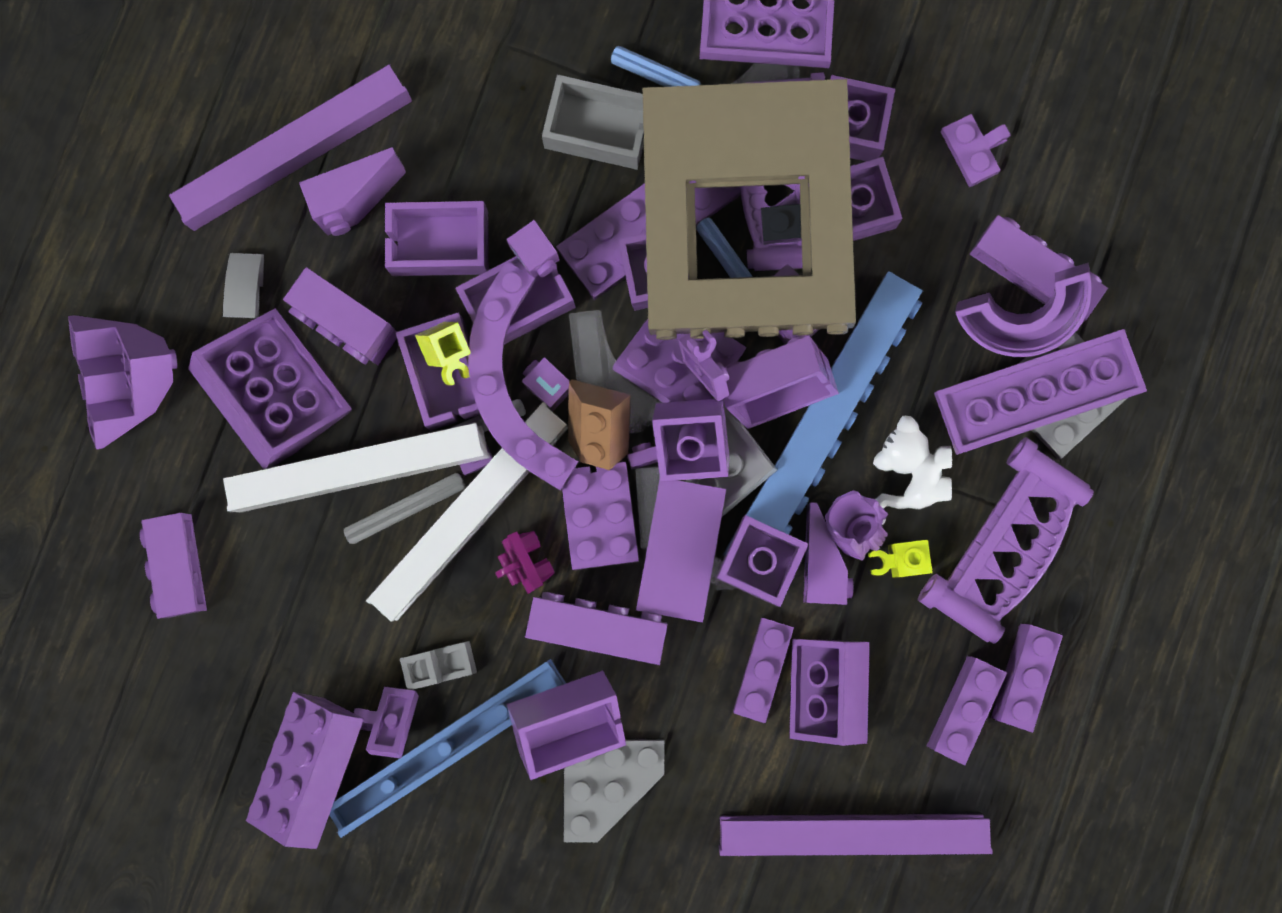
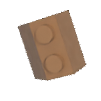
(598, 424)

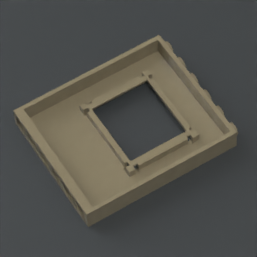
(748, 139)

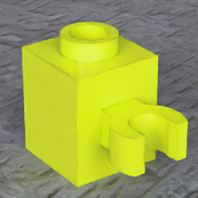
(443, 348)
(904, 559)

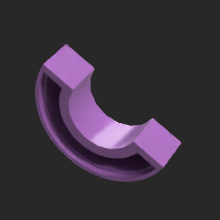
(1031, 332)

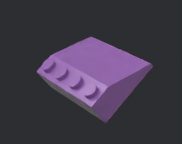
(268, 388)

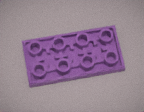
(681, 550)

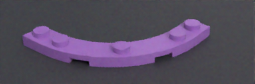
(489, 384)

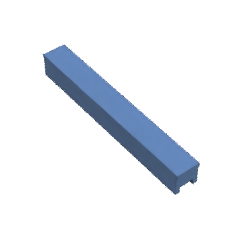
(438, 751)

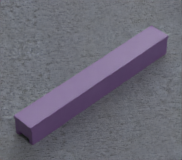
(290, 148)
(854, 834)

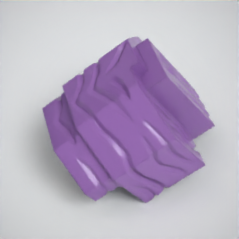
(856, 524)

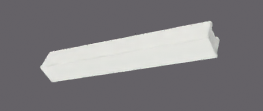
(356, 468)
(459, 523)

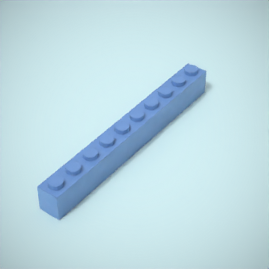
(824, 420)

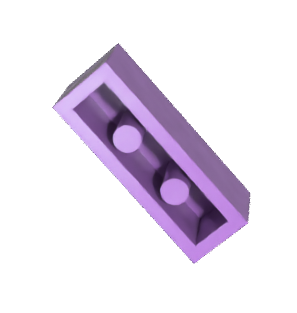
(173, 565)
(1026, 677)
(966, 709)

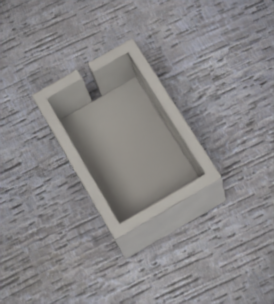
(595, 122)

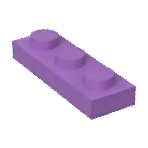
(763, 670)

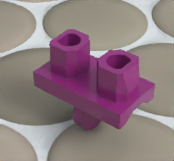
(517, 549)

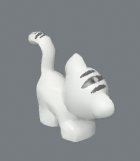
(908, 452)

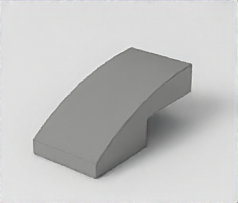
(242, 285)
(438, 665)

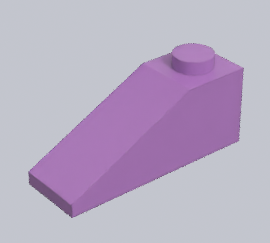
(824, 570)

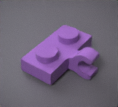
(973, 150)
(700, 362)
(390, 722)

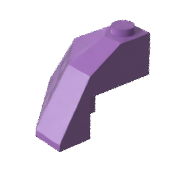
(121, 374)

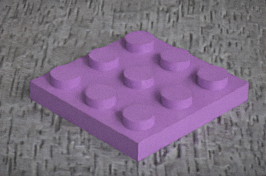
(660, 368)

